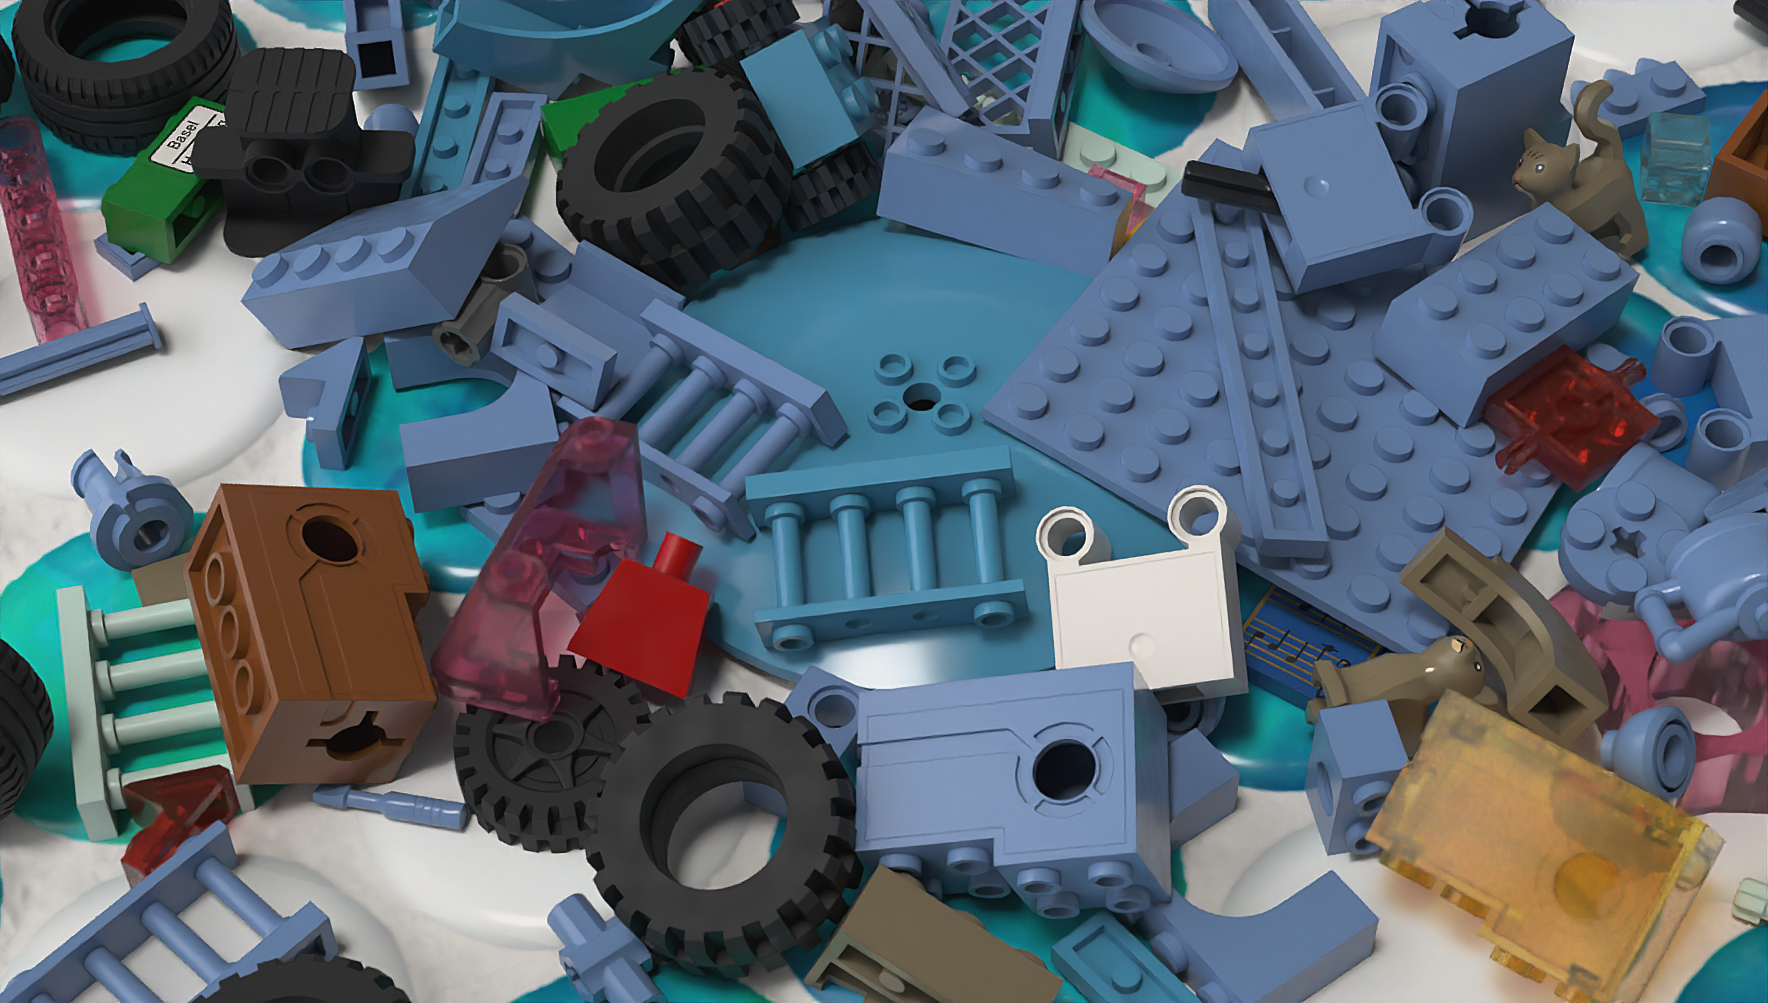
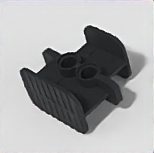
(296, 150)

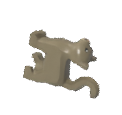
(1591, 192)
(1408, 684)

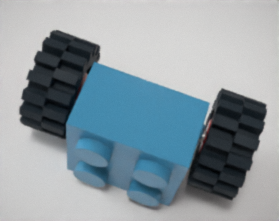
(807, 96)

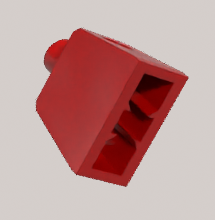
(650, 620)

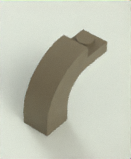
(1540, 658)

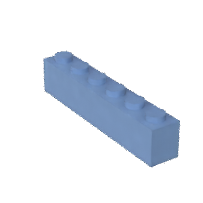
(1284, 55)

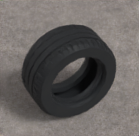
(126, 101)

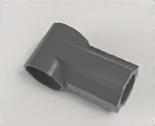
(471, 332)

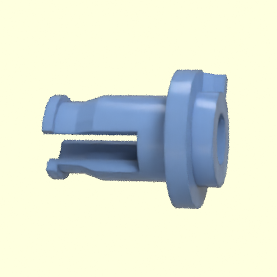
(134, 515)

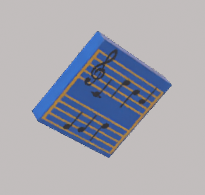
(1286, 638)

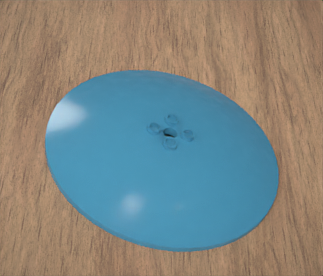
(881, 323)

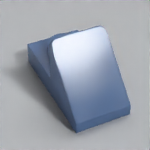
(331, 396)

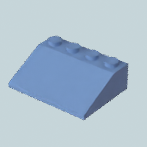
(383, 265)

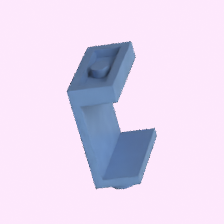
(586, 331)

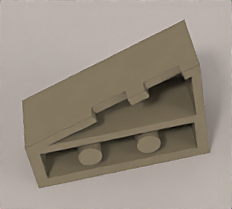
(915, 949)

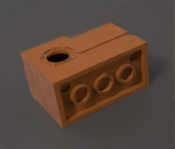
(312, 631)

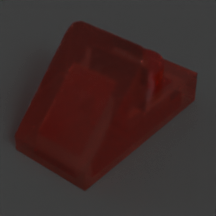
(173, 811)

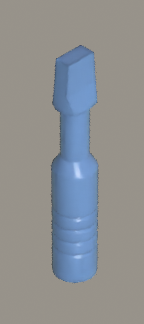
(396, 805)

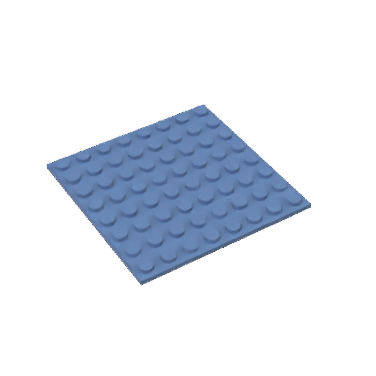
(1141, 406)

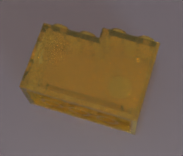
(1547, 850)

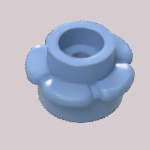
(1673, 423)

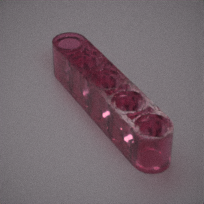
(38, 233)

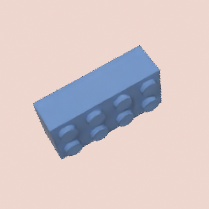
(1503, 311)

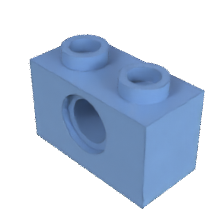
(1352, 772)

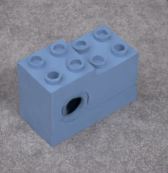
(1485, 81)
(1020, 787)

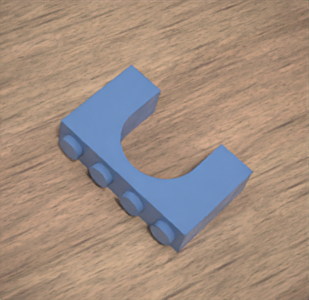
(475, 452)
(1257, 957)

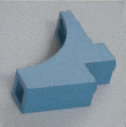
(558, 41)

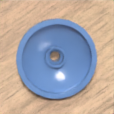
(1158, 46)

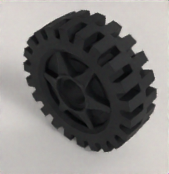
(508, 764)

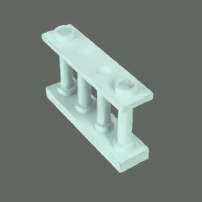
(93, 681)

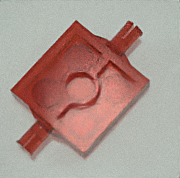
(1570, 417)

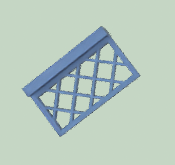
(916, 53)
(1049, 63)

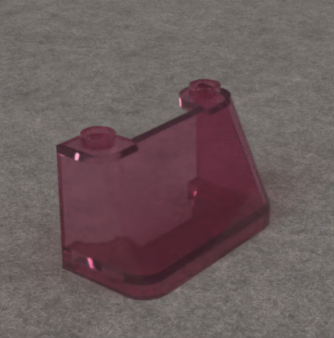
(573, 514)

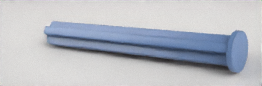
(78, 350)

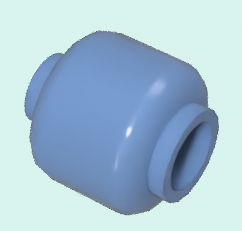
(1722, 240)

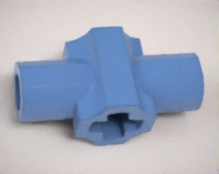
(602, 955)

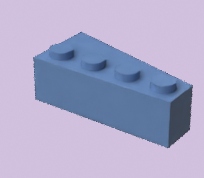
(1001, 195)

